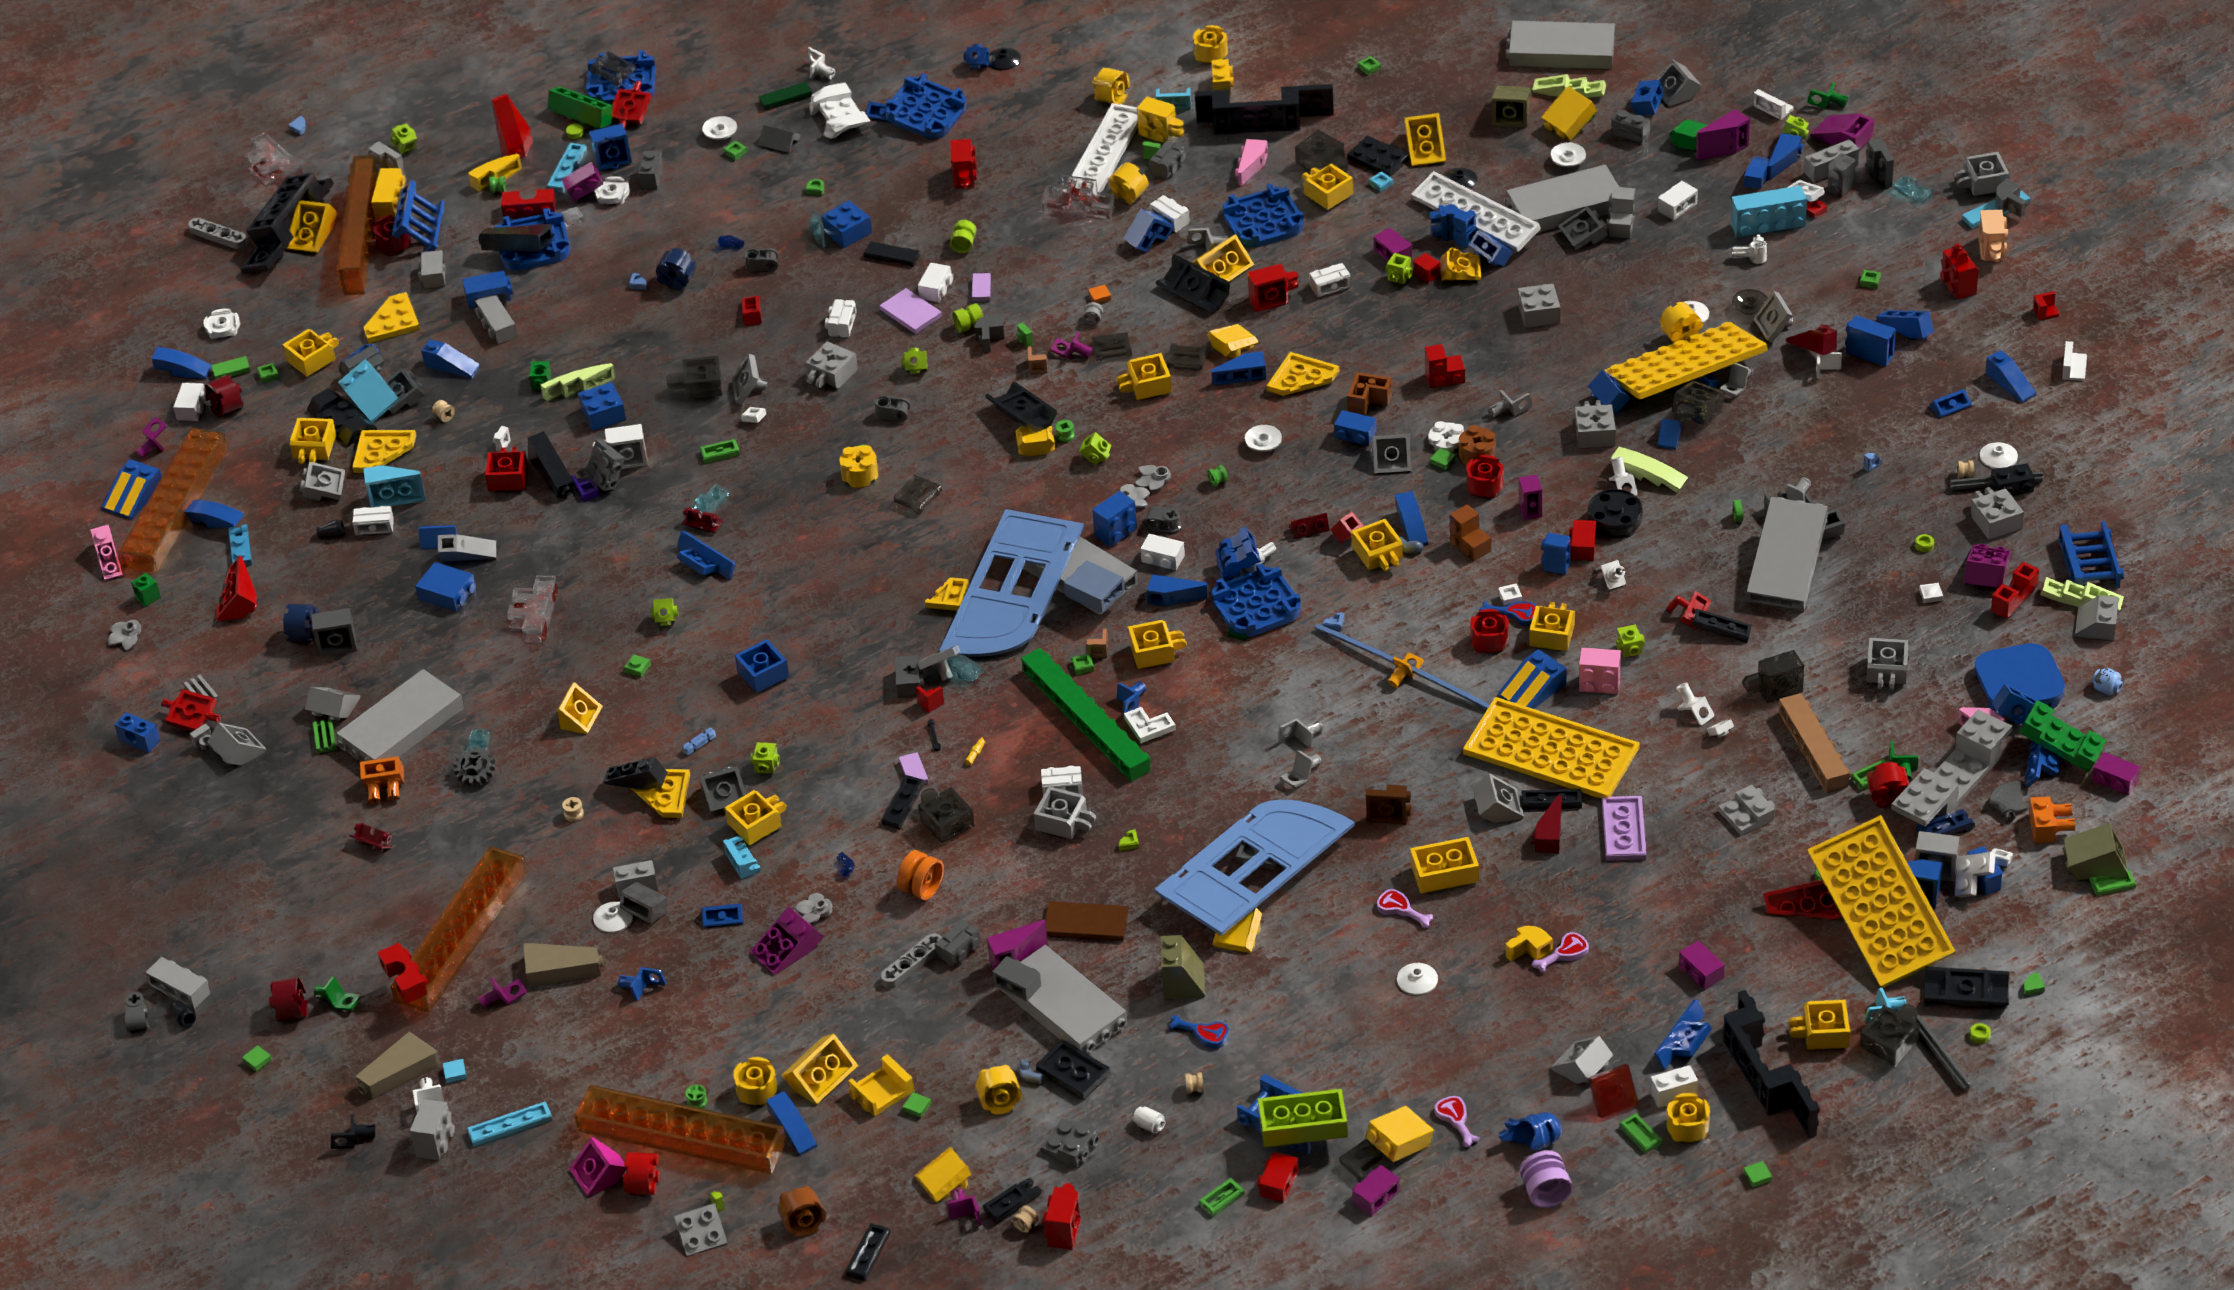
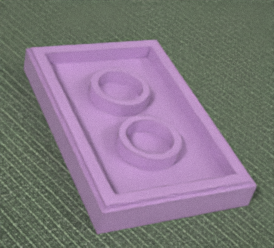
(910, 311)

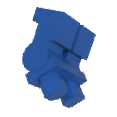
(1453, 224)
(1236, 554)

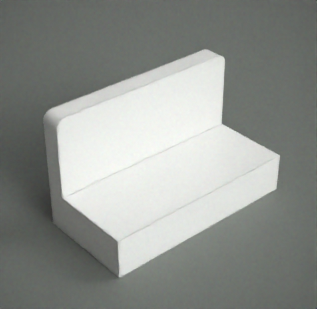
(1771, 105)
(2074, 364)

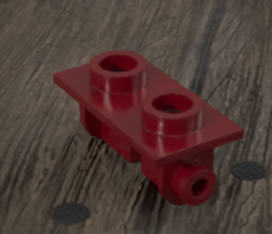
(703, 521)
(1309, 525)
(377, 840)

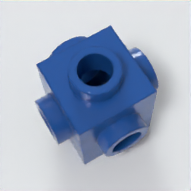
(982, 56)

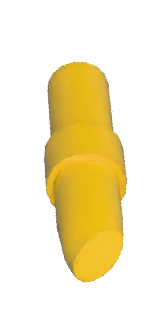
(974, 752)

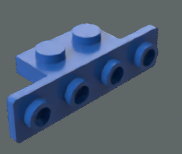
(703, 557)
(2040, 759)
(1684, 1036)

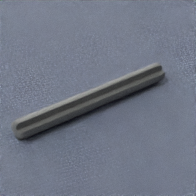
(1983, 482)
(1943, 1056)

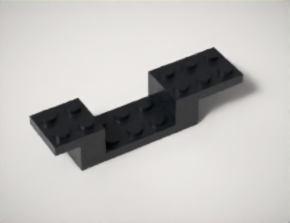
(1263, 115)
(269, 229)
(1774, 1088)

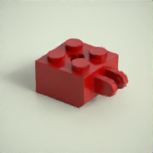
(963, 163)
(1959, 272)
(1270, 286)
(506, 470)
(1062, 1217)

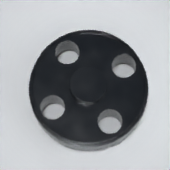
(1615, 512)

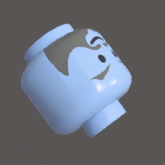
(2107, 681)

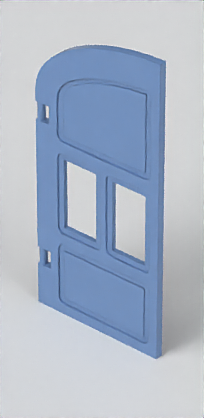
(1000, 621)
(1281, 830)

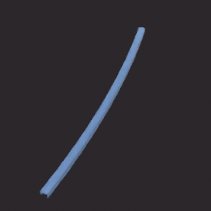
(1387, 657)

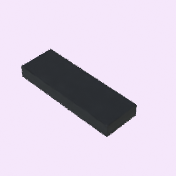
(892, 253)
(1721, 625)
(1543, 798)
(903, 802)
(868, 1252)

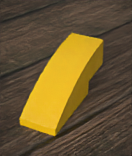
(504, 166)

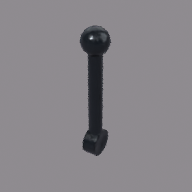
(937, 746)

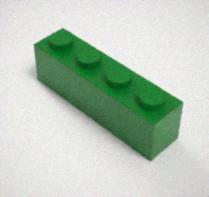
(579, 107)

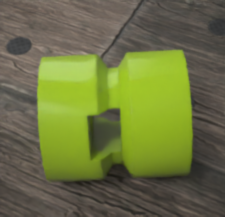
(963, 236)
(966, 318)

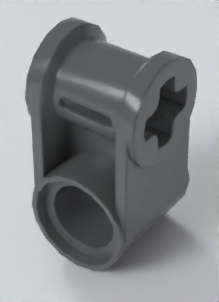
(758, 260)
(889, 408)
(1162, 518)
(136, 1012)

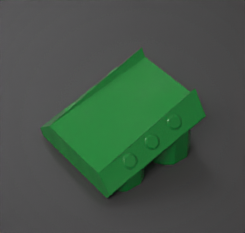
(1685, 134)

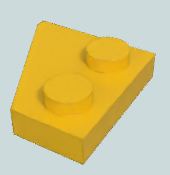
(949, 595)

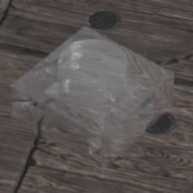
(573, 216)

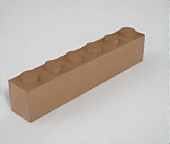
(1814, 742)

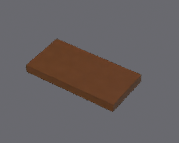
(1086, 920)

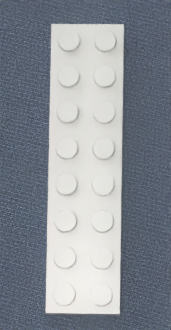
(1108, 144)
(1491, 217)

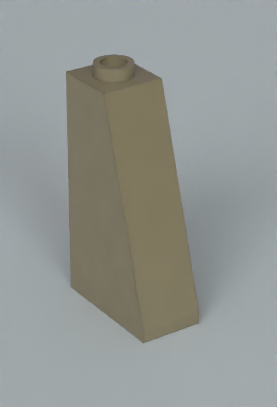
(560, 963)
(397, 1065)

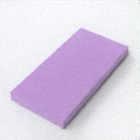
(1624, 828)

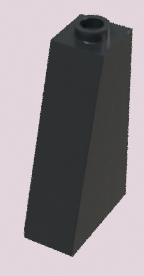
(516, 238)
(549, 464)

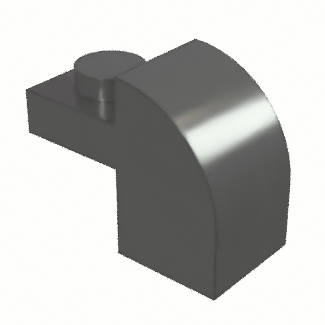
(2009, 198)
(989, 328)

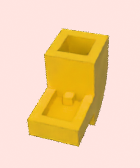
(1530, 940)

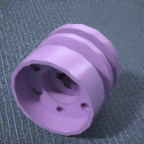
(1546, 1179)

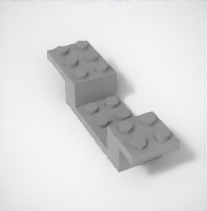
(1942, 791)

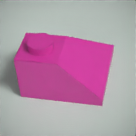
(597, 1167)

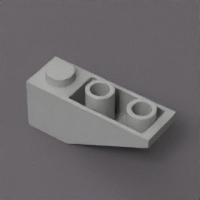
(464, 548)

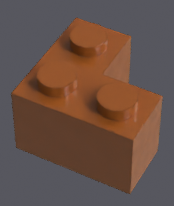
(1367, 390)
(1467, 535)

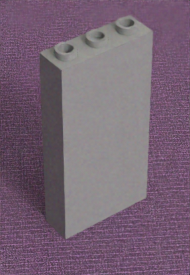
(1561, 44)
(1561, 197)
(1087, 551)
(1787, 553)
(400, 719)
(1070, 1003)

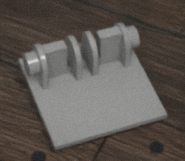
(700, 1229)

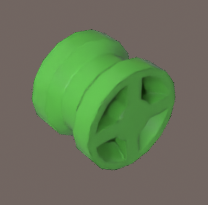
(497, 184)
(1065, 431)
(1217, 475)
(694, 1092)

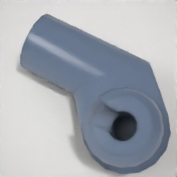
(1412, 546)
(1027, 1074)

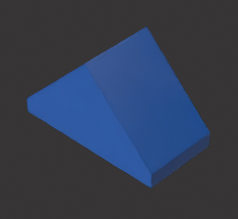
(1669, 433)

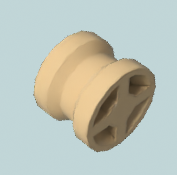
(443, 411)
(1965, 469)
(573, 809)
(1194, 1083)
(1025, 1218)

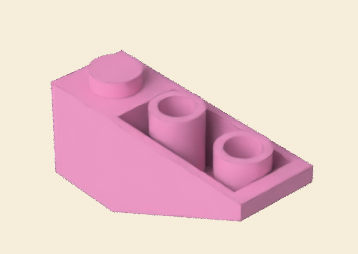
(1252, 160)
(106, 552)

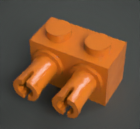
(382, 773)
(2044, 822)

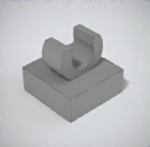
(200, 737)

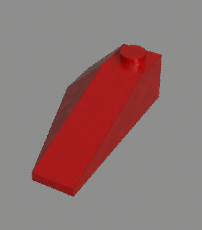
(511, 127)
(239, 594)
(1804, 899)

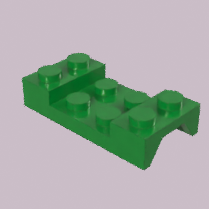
(2062, 738)

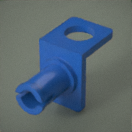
(1130, 695)
(641, 980)

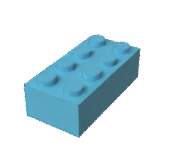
(1768, 211)

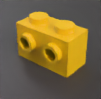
(1221, 75)

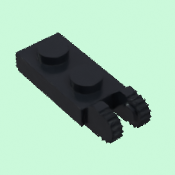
(1011, 1200)

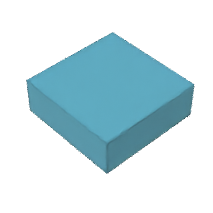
(1381, 181)
(454, 1070)

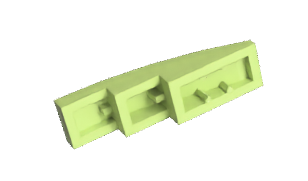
(1557, 84)
(578, 380)
(1650, 468)
(2073, 593)

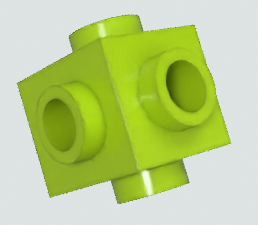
(1796, 126)
(403, 138)
(1399, 268)
(921, 363)
(1095, 448)
(659, 605)
(1629, 641)
(765, 758)

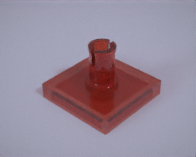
(1613, 1090)

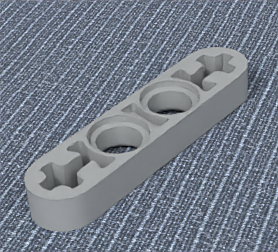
(234, 239)
(909, 958)

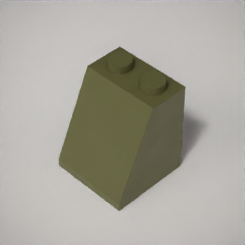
(1511, 106)
(2095, 854)
(1181, 969)

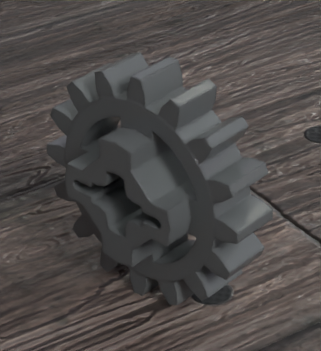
(475, 766)

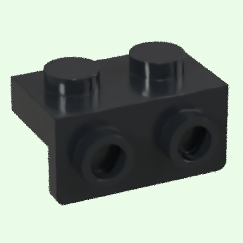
(2015, 479)

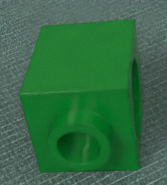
(539, 373)
(145, 589)

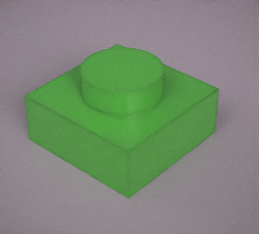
(1024, 335)
(637, 665)

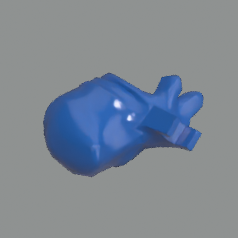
(1535, 1130)

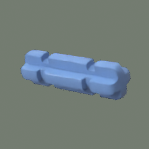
(698, 741)

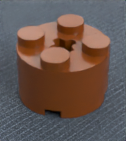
(1476, 442)
(801, 1211)

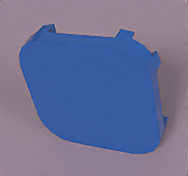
(605, 91)
(925, 107)
(1263, 217)
(554, 252)
(1256, 601)
(2023, 667)

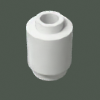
(1149, 1119)

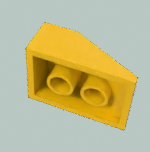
(1425, 139)
(311, 225)

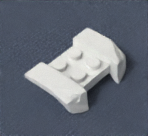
(837, 109)

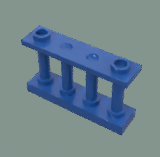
(404, 217)
(2074, 565)
(1268, 1088)

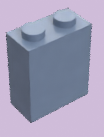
(1094, 586)

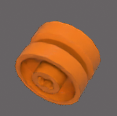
(920, 875)

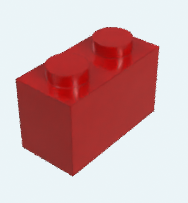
(1583, 540)
(1278, 1177)

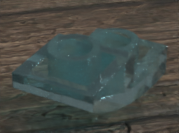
(1909, 187)
(817, 229)
(712, 500)
(965, 667)
(479, 737)

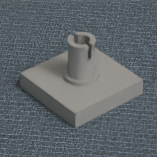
(1773, 317)
(746, 379)
(940, 660)

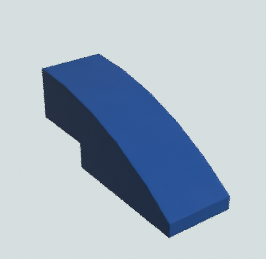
(1756, 172)
(180, 363)
(213, 514)
(1411, 517)
(794, 1126)

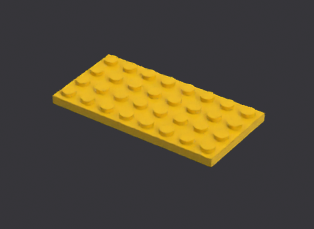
(1686, 360)
(1551, 748)
(1881, 902)

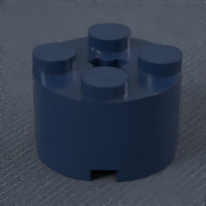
(675, 269)
(298, 622)

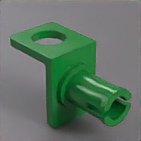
(1827, 98)
(1910, 762)
(336, 995)

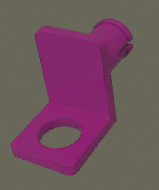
(1075, 346)
(151, 437)
(502, 993)
(963, 1206)

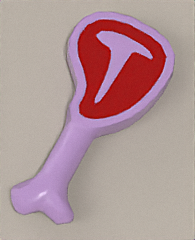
(1395, 902)
(1571, 948)
(1454, 1111)

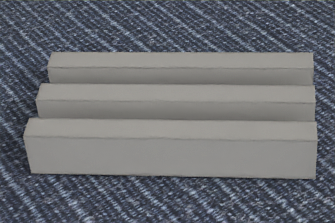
(206, 686)

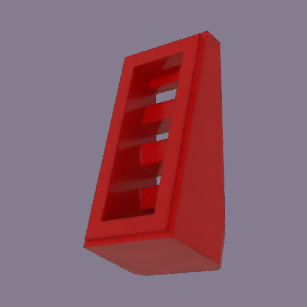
(751, 311)

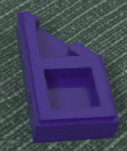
(585, 488)

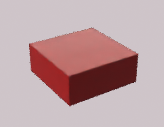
(1815, 209)

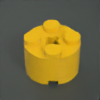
(1210, 44)
(1111, 86)
(1128, 183)
(1680, 322)
(858, 466)
(755, 1081)
(998, 1089)
(1688, 1118)

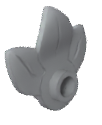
(1153, 477)
(1137, 494)
(125, 633)
(814, 907)

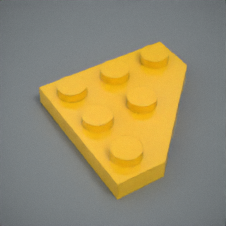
(392, 319)
(1300, 374)
(381, 447)
(671, 797)

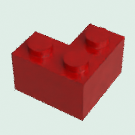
(1442, 369)

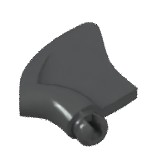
(2008, 800)

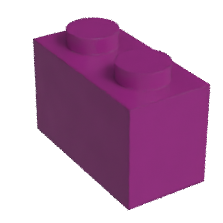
(582, 181)
(1390, 242)
(1530, 497)
(2116, 773)
(1701, 965)
(1376, 1190)

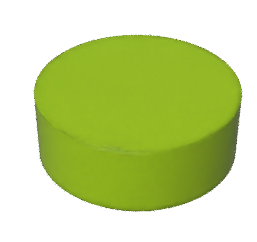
(574, 131)
(1924, 543)
(1980, 1033)

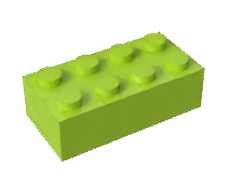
(1302, 1117)

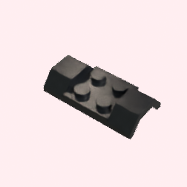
(1195, 284)
(1025, 408)
(346, 417)
(1966, 986)

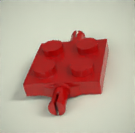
(630, 105)
(190, 710)

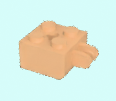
(1992, 235)

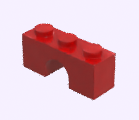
(516, 207)
(2009, 598)
(398, 961)

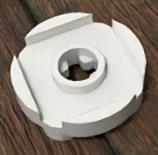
(605, 194)
(228, 328)
(1442, 430)

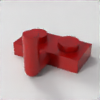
(1696, 601)

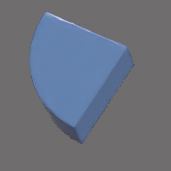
(298, 125)
(637, 282)
(1871, 461)
(1334, 622)

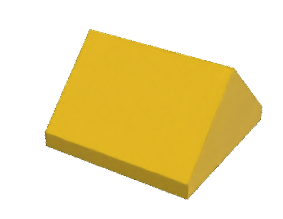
(578, 710)

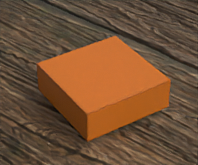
(1099, 294)

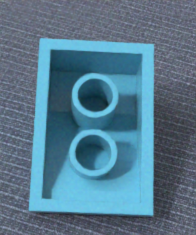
(368, 390)
(393, 486)

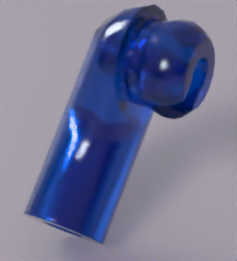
(729, 240)
(847, 864)

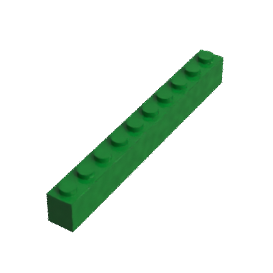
(1086, 714)

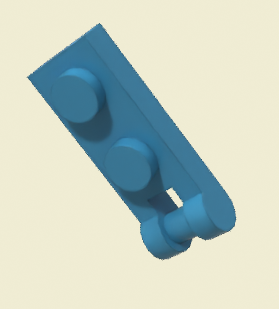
(240, 544)

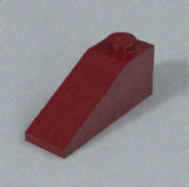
(1818, 340)
(1549, 829)

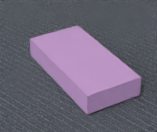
(981, 287)
(913, 766)

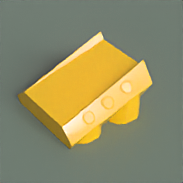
(1460, 266)
(1231, 340)
(1034, 443)
(1241, 935)
(943, 1175)

